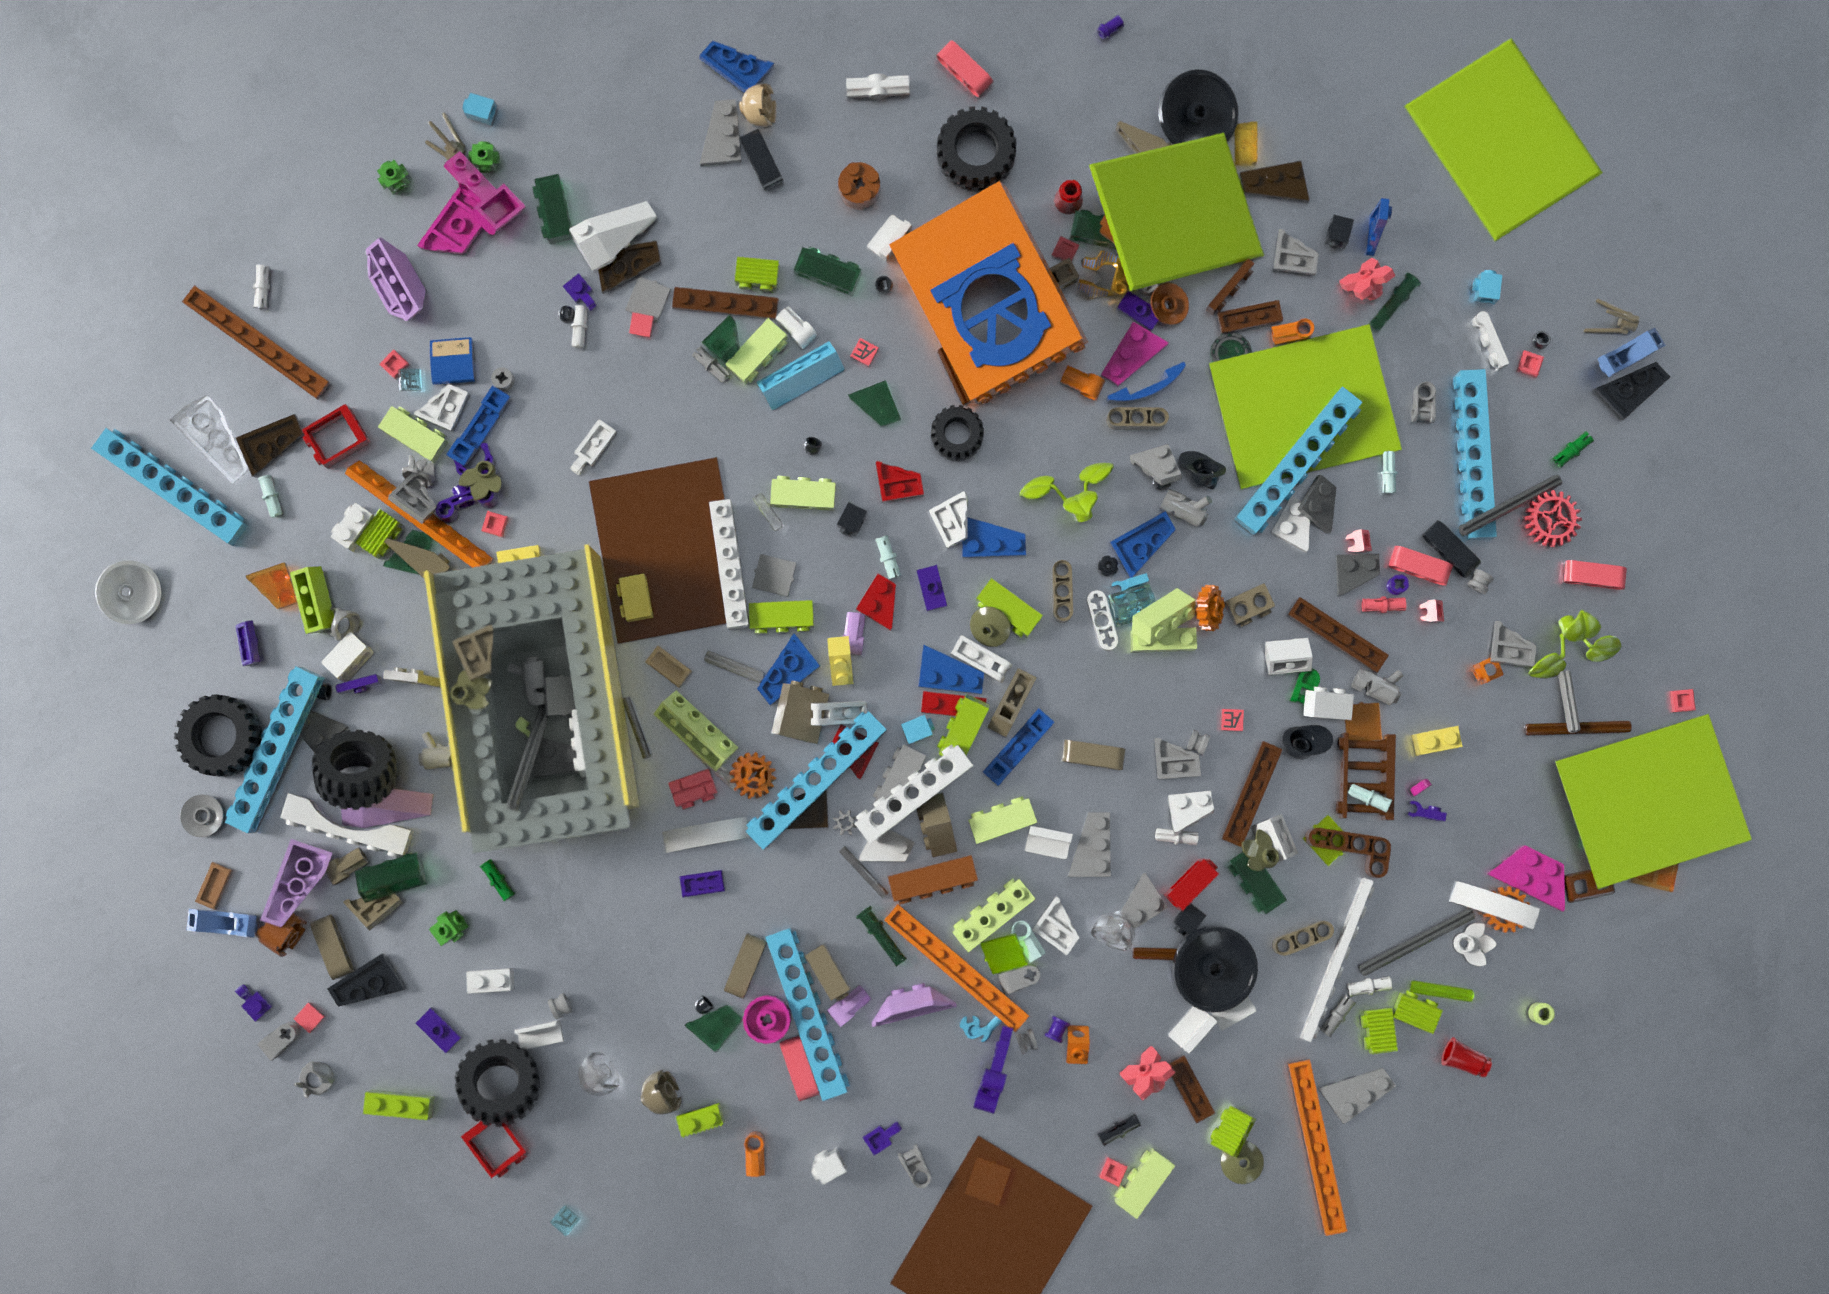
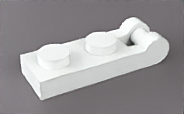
(1490, 340)
(980, 658)
(837, 712)

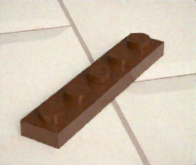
(725, 303)
(1338, 635)
(1251, 794)

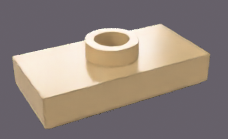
(668, 666)

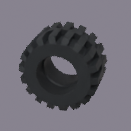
(964, 416)

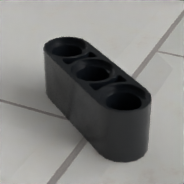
(761, 159)
(1451, 549)

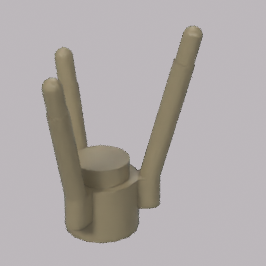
(451, 146)
(1626, 320)

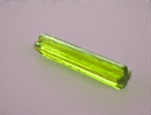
(1441, 991)

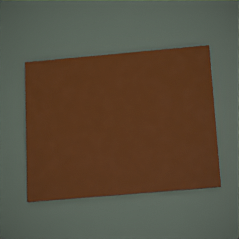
(662, 528)
(991, 1246)

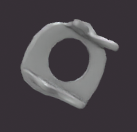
(425, 471)
(354, 622)
(325, 1076)

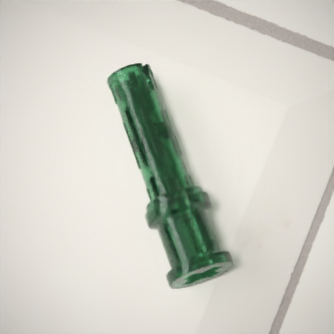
(1400, 295)
(875, 928)

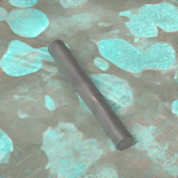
(636, 727)
(863, 872)

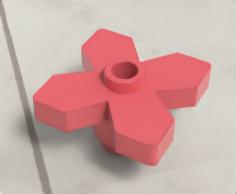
(1368, 280)
(1149, 1075)

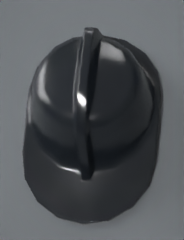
(1203, 469)
(1307, 741)

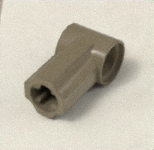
(341, 868)

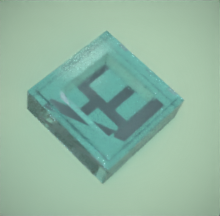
(410, 380)
(565, 1220)

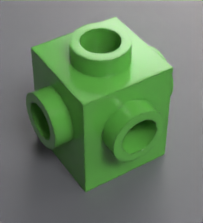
(489, 161)
(397, 181)
(449, 927)

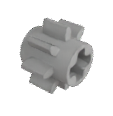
(839, 825)

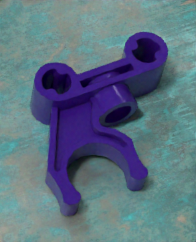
(462, 495)
(993, 1078)

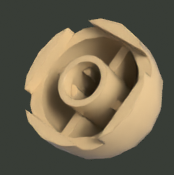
(757, 105)

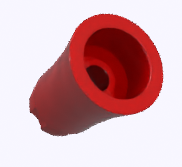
(1067, 203)
(1465, 1058)

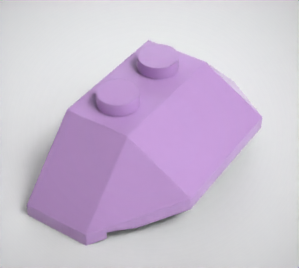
(394, 280)
(911, 1004)

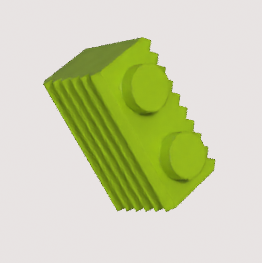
(757, 273)
(377, 531)
(1417, 1013)
(1379, 1030)
(700, 1120)
(1232, 1131)

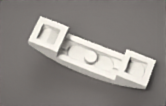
(705, 834)
(1495, 905)

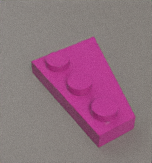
(1132, 353)

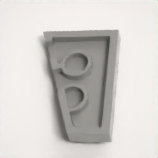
(722, 137)
(1093, 849)
(1357, 1093)

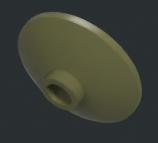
(995, 621)
(1247, 1174)

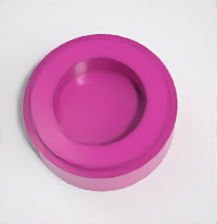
(1420, 787)

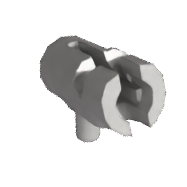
(1185, 508)
(533, 674)
(1377, 687)
(435, 755)

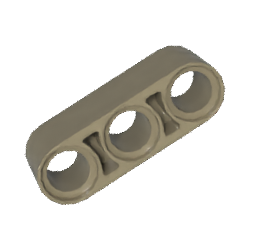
(1147, 414)
(1066, 581)
(1093, 755)
(1313, 938)
(331, 947)
(745, 965)

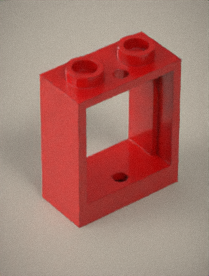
(310, 440)
(1191, 883)
(469, 1140)

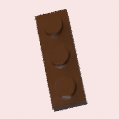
(1231, 287)
(1250, 317)
(1191, 1090)

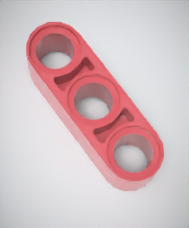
(964, 68)
(1420, 565)
(1595, 574)
(799, 1068)

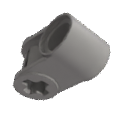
(1424, 407)
(1014, 979)
(277, 1041)
(915, 1165)

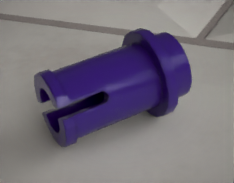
(1110, 27)

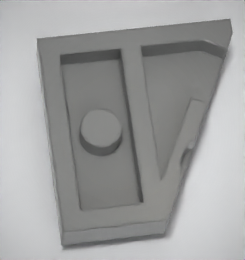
(1294, 256)
(1158, 464)
(413, 499)
(1511, 648)
(414, 677)
(1175, 761)
(1143, 902)

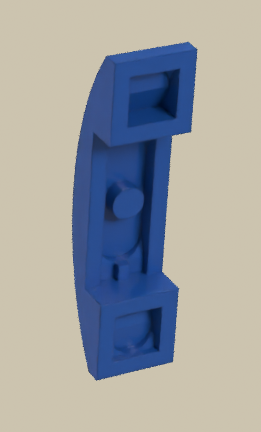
(1123, 396)
(479, 427)
(1018, 747)

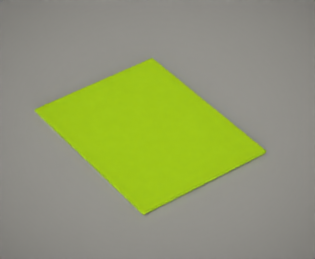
(1503, 139)
(1176, 211)
(1281, 390)
(1653, 801)

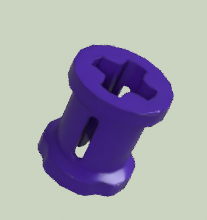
(1391, 583)
(1057, 1029)

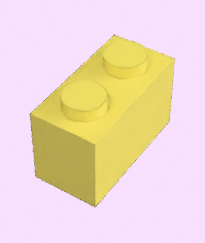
(635, 598)
(840, 660)
(1436, 740)

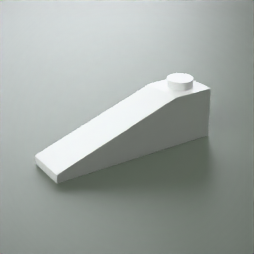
(607, 234)

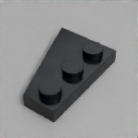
(1632, 389)
(366, 982)

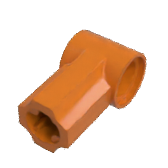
(1290, 332)
(1088, 384)
(755, 1156)

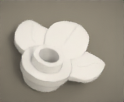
(1476, 944)

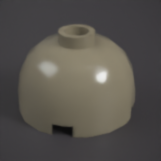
(659, 1093)

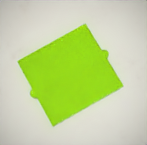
(1327, 855)
(1004, 953)

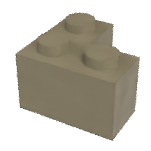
(937, 826)

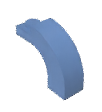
(1631, 352)
(222, 922)

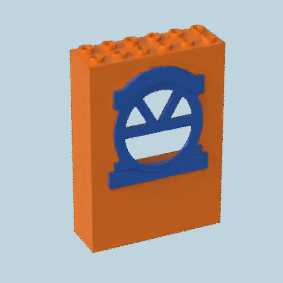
(979, 240)

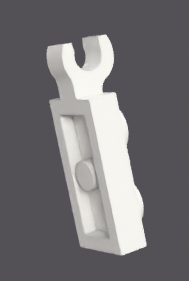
(593, 446)

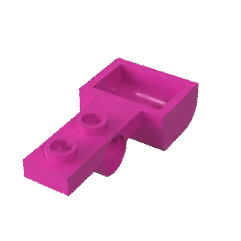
(494, 205)

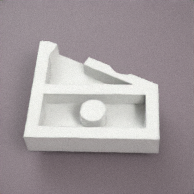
(444, 408)
(952, 519)
(1293, 526)
(1189, 808)
(887, 847)
(1056, 927)

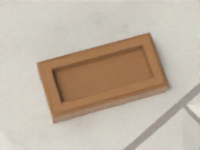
(214, 886)

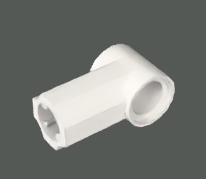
(799, 331)

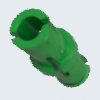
(1573, 449)
(497, 880)

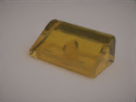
(1246, 144)

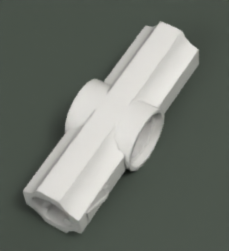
(877, 86)

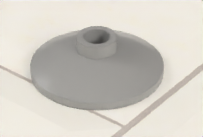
(191, 815)

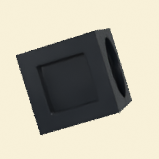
(1339, 232)
(851, 520)
(1188, 920)

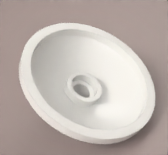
(142, 597)

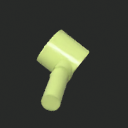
(521, 725)

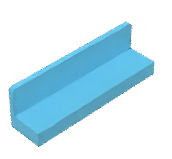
(800, 375)

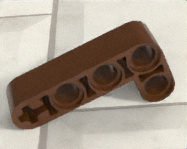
(1347, 845)

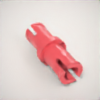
(1383, 604)

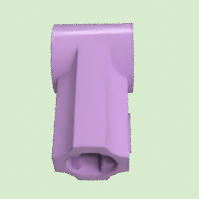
(854, 629)
(844, 1009)

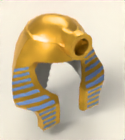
(1111, 272)

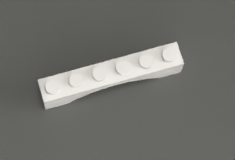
(305, 811)

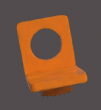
(1481, 674)
(1078, 1046)

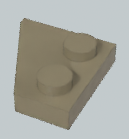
(476, 652)
(374, 911)

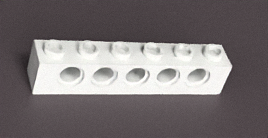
(729, 564)
(960, 765)

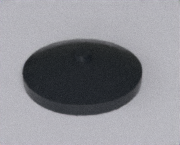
(1197, 107)
(1215, 969)

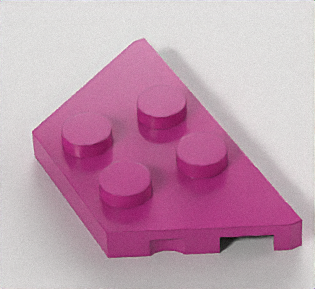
(454, 227)
(1533, 875)

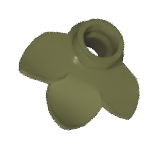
(479, 482)
(473, 690)
(1258, 851)

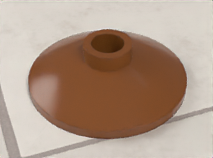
(1177, 303)

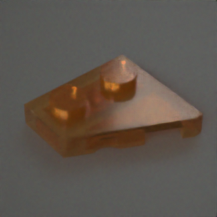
(275, 585)
(1660, 879)

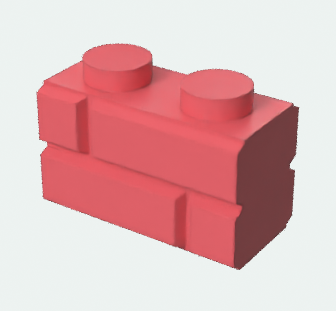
(693, 788)

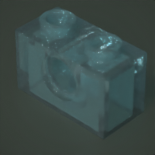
(1130, 602)

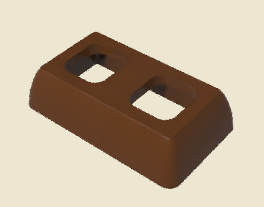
(1592, 892)

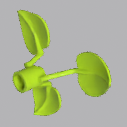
(1081, 503)
(1574, 630)

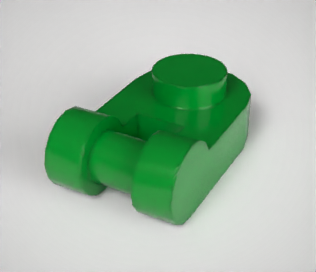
(1305, 680)

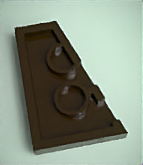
(1278, 181)
(629, 264)
(268, 442)
(813, 817)

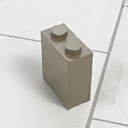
(795, 712)
(828, 973)

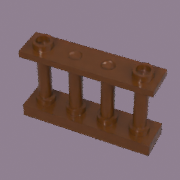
(1386, 766)

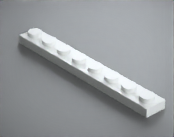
(1334, 967)

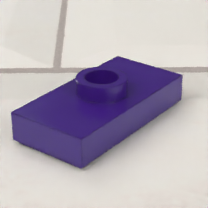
(1137, 310)
(931, 588)
(247, 643)
(358, 685)
(702, 883)
(438, 1030)

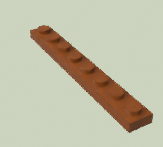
(256, 342)

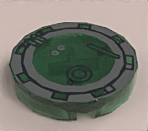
(1229, 346)

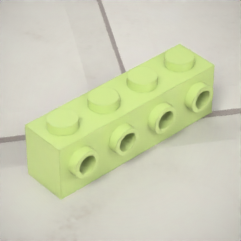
(695, 730)
(993, 915)

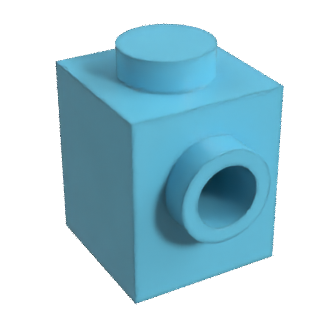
(479, 108)
(1487, 287)
(918, 729)

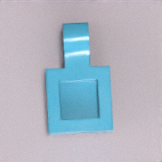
(1132, 582)

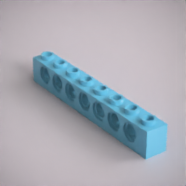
(1341, 400)
(1479, 403)
(107, 445)
(284, 744)
(828, 777)
(827, 1088)

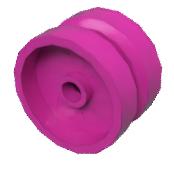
(754, 1019)

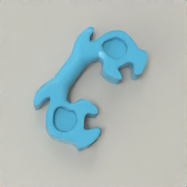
(974, 1031)

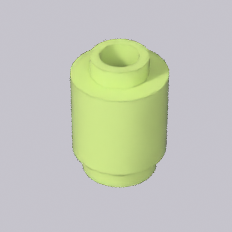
(1547, 1013)

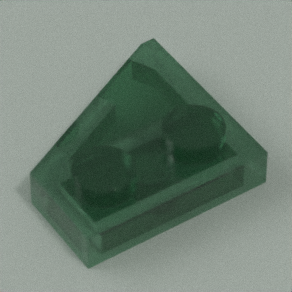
(723, 340)
(877, 403)
(416, 539)
(715, 1027)

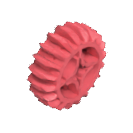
(1559, 503)

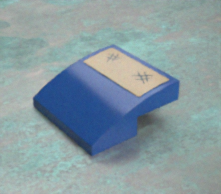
(452, 360)

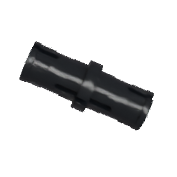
(1119, 1129)

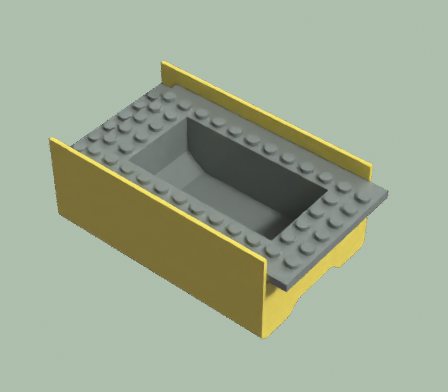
(561, 614)

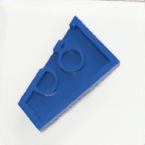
(734, 66)
(1377, 223)
(992, 541)
(1142, 542)
(793, 664)
(948, 674)

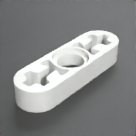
(1092, 606)

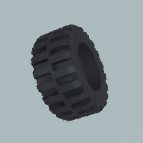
(976, 122)
(191, 729)
(360, 788)
(487, 1057)

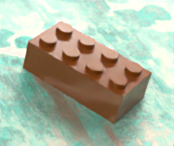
(933, 878)

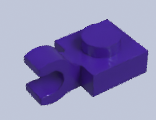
(580, 290)
(1432, 813)
(255, 1005)
(879, 1139)

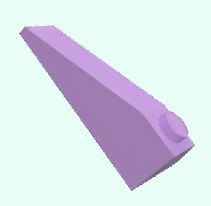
(396, 807)
(297, 876)

